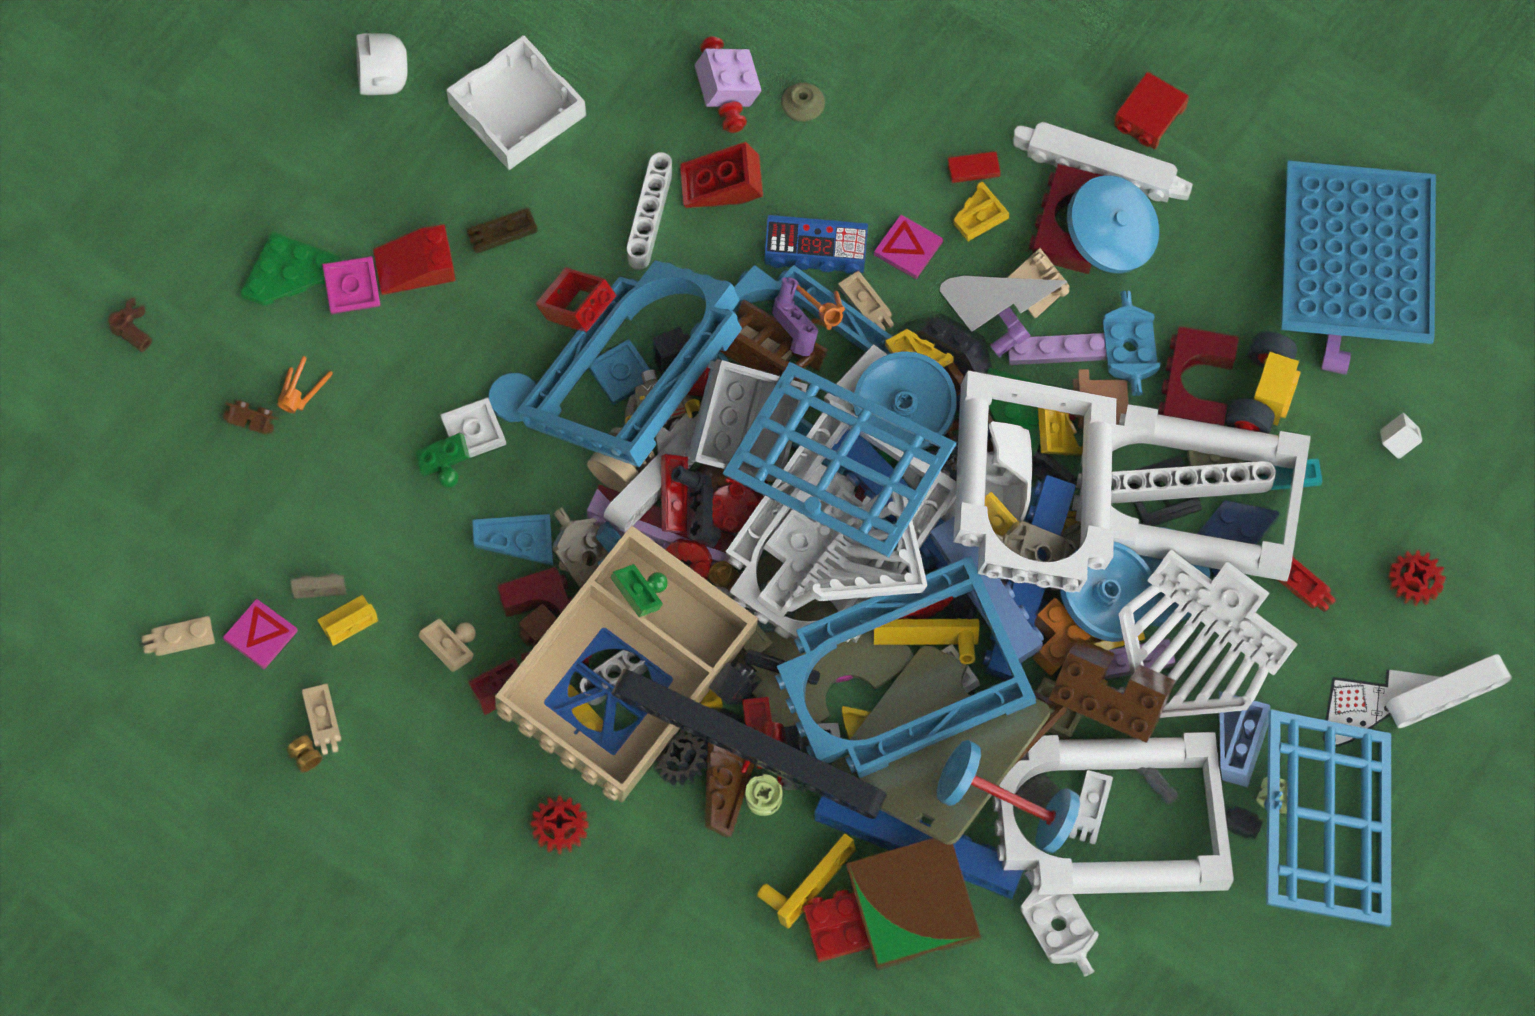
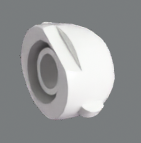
(380, 64)

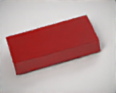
(974, 167)

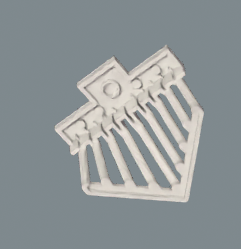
(815, 552)
(1225, 607)

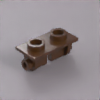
(240, 413)

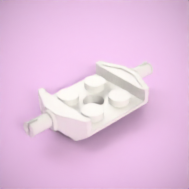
(1063, 945)

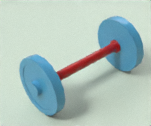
(1055, 820)

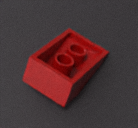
(722, 177)
(415, 260)

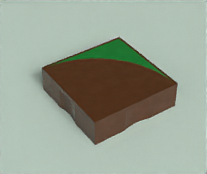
(913, 902)

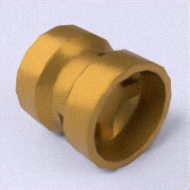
(723, 575)
(304, 754)

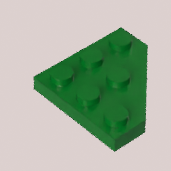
(285, 270)
(1016, 413)

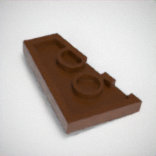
(724, 789)

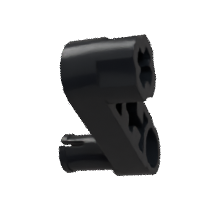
(698, 506)

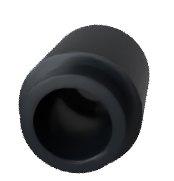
(1243, 822)

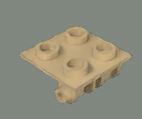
(1040, 267)

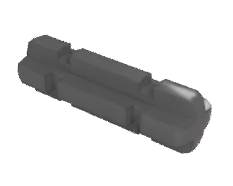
(1159, 784)

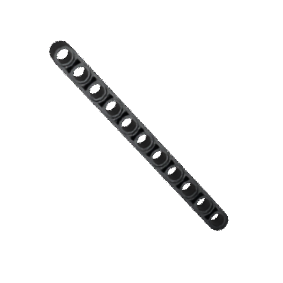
(749, 744)

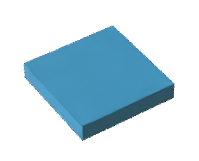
(619, 371)

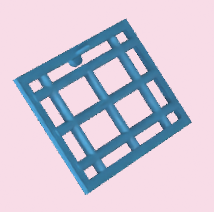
(812, 505)
(1329, 817)

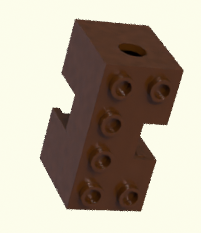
(1129, 709)

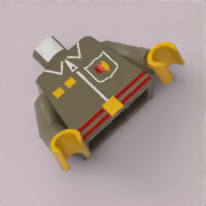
(649, 380)

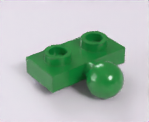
(441, 457)
(639, 592)

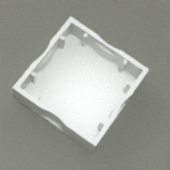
(516, 102)

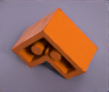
(1061, 633)

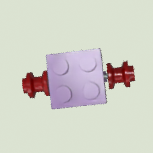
(727, 81)

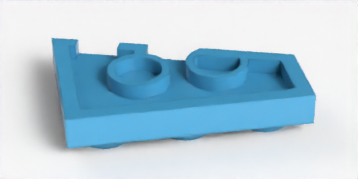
(516, 536)

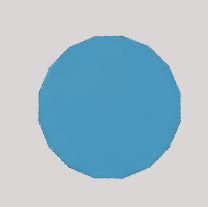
(508, 394)

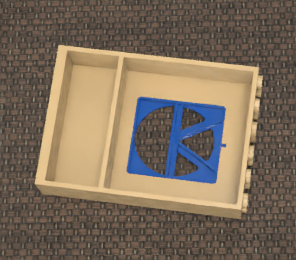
(681, 647)

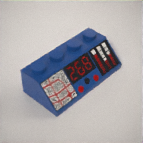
(816, 244)

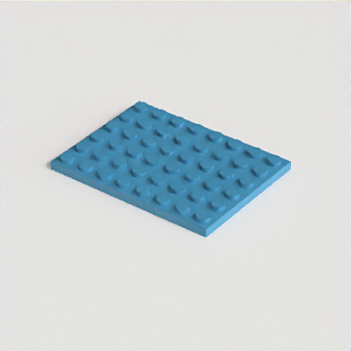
(1359, 252)

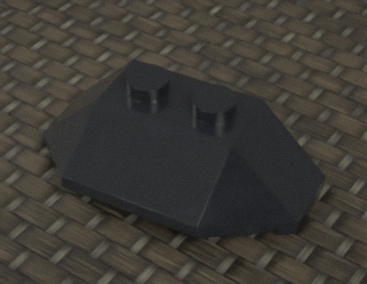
(949, 336)

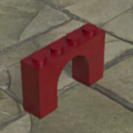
(1050, 237)
(1191, 349)
(532, 591)

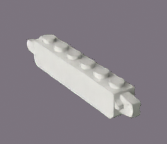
(1064, 147)

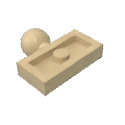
(447, 645)

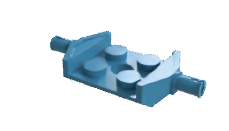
(1131, 326)

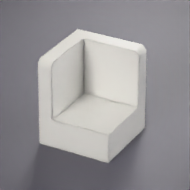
(1401, 435)

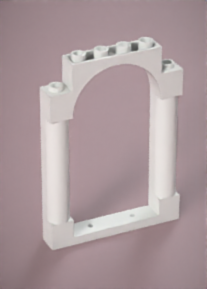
(1281, 450)
(971, 515)
(751, 539)
(1062, 876)

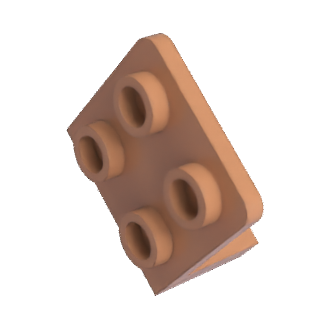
(1107, 388)

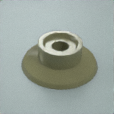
(803, 109)

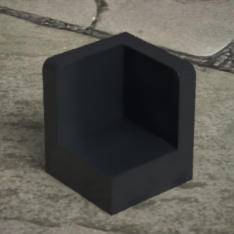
(962, 608)

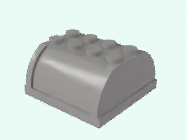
(729, 409)

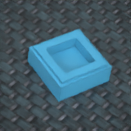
(607, 536)

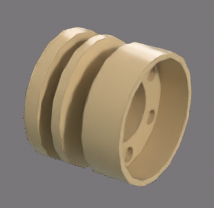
(614, 472)

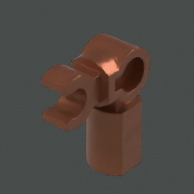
(121, 324)

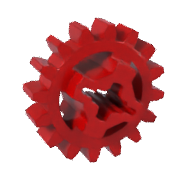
(1411, 586)
(570, 825)

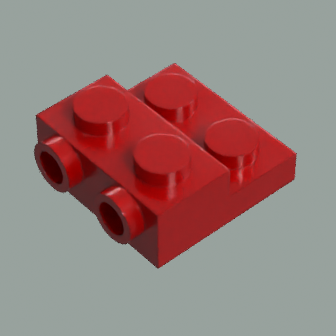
(835, 925)

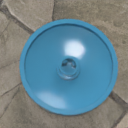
(1113, 224)
(912, 388)
(1107, 592)

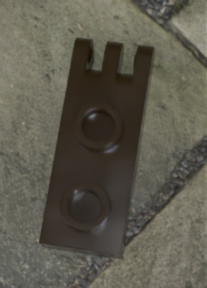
(502, 230)

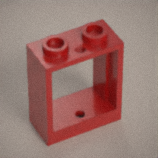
(570, 283)

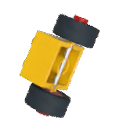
(1276, 386)

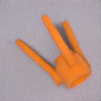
(829, 313)
(290, 398)

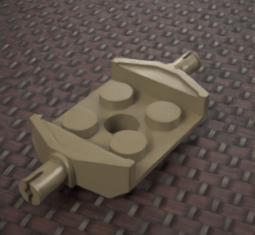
(1027, 539)
(575, 540)

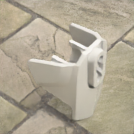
(1010, 467)

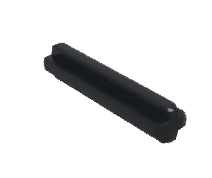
(770, 663)

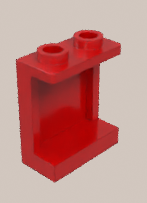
(1150, 110)

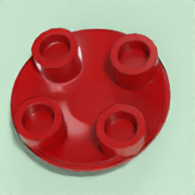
(733, 506)

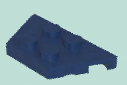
(1239, 523)

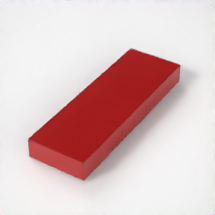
(673, 495)

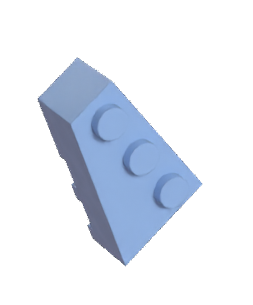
(1241, 741)

